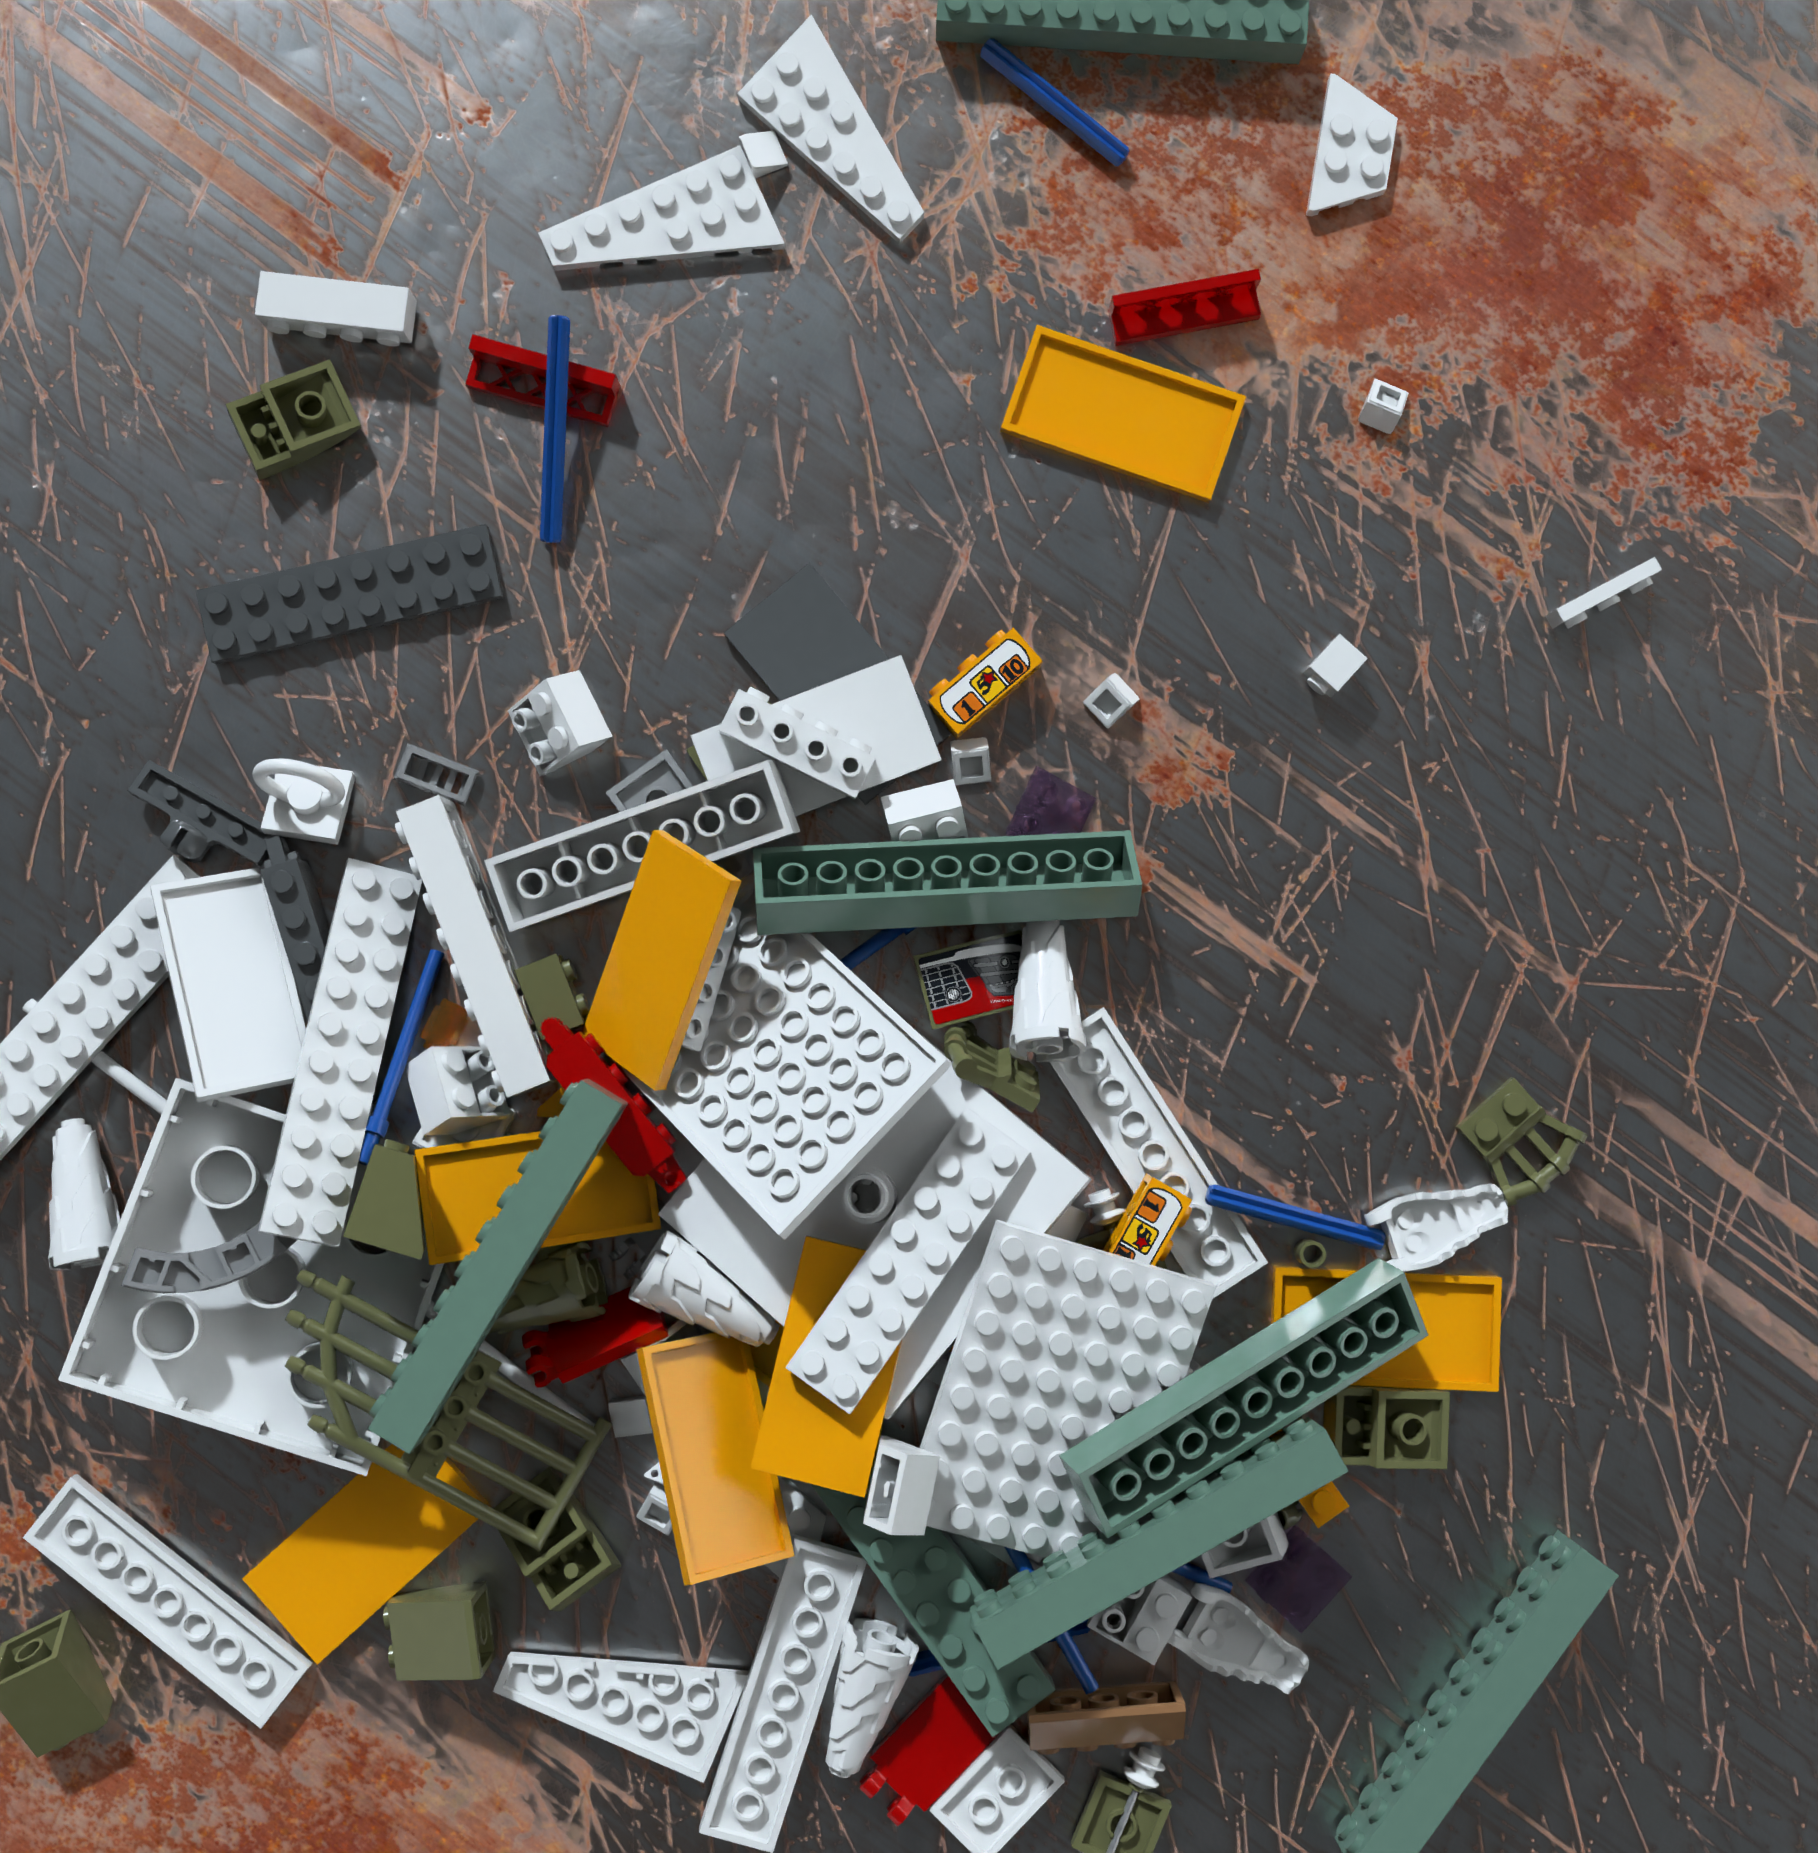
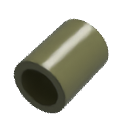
(1320, 1255)

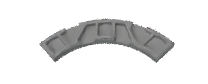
(204, 1268)

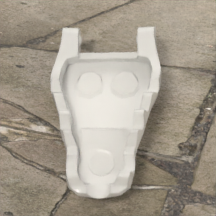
(1431, 1226)
(1234, 1641)

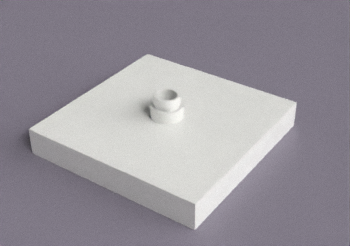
(853, 1213)
(225, 1348)

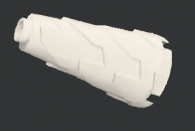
(1045, 998)
(82, 1203)
(697, 1292)
(867, 1684)

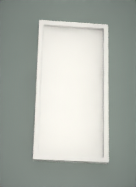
(868, 705)
(230, 983)

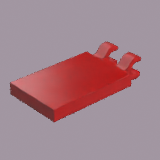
(592, 1342)
(926, 1750)

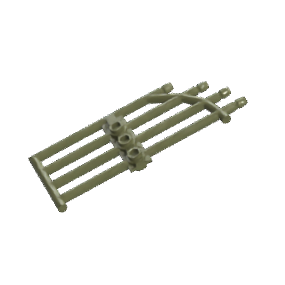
(428, 1457)

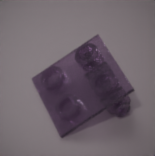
(1050, 807)
(1299, 1582)

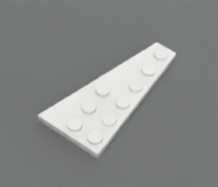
(820, 116)
(680, 217)
(647, 1708)

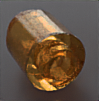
(445, 1025)

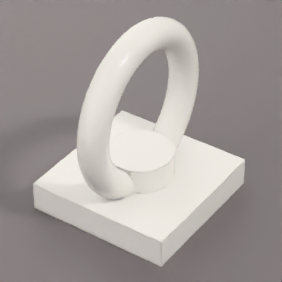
(304, 799)

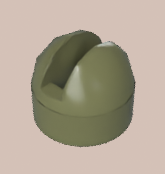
(1290, 1515)

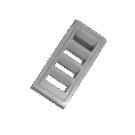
(406, 762)

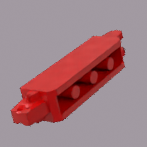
(635, 1137)

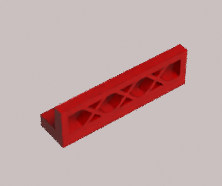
(1185, 307)
(534, 364)

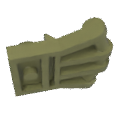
(991, 1068)
(1502, 1122)

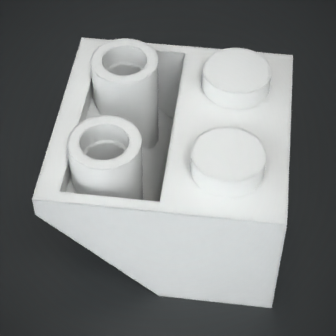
(559, 722)
(925, 813)
(454, 1090)
(900, 1488)
(1144, 1618)

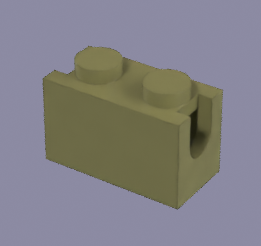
(551, 992)

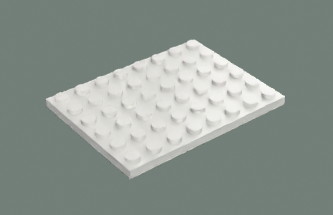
(793, 1072)
(1042, 1361)

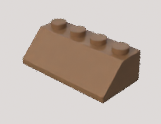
(1107, 1717)

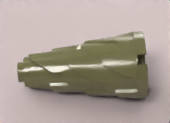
(556, 1291)

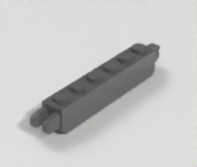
(297, 915)

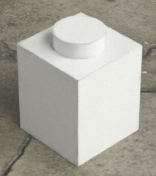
(1334, 666)

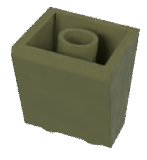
(389, 1203)
(440, 1633)
(52, 1685)

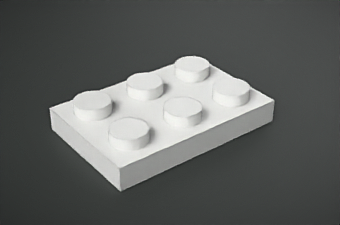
(997, 1793)

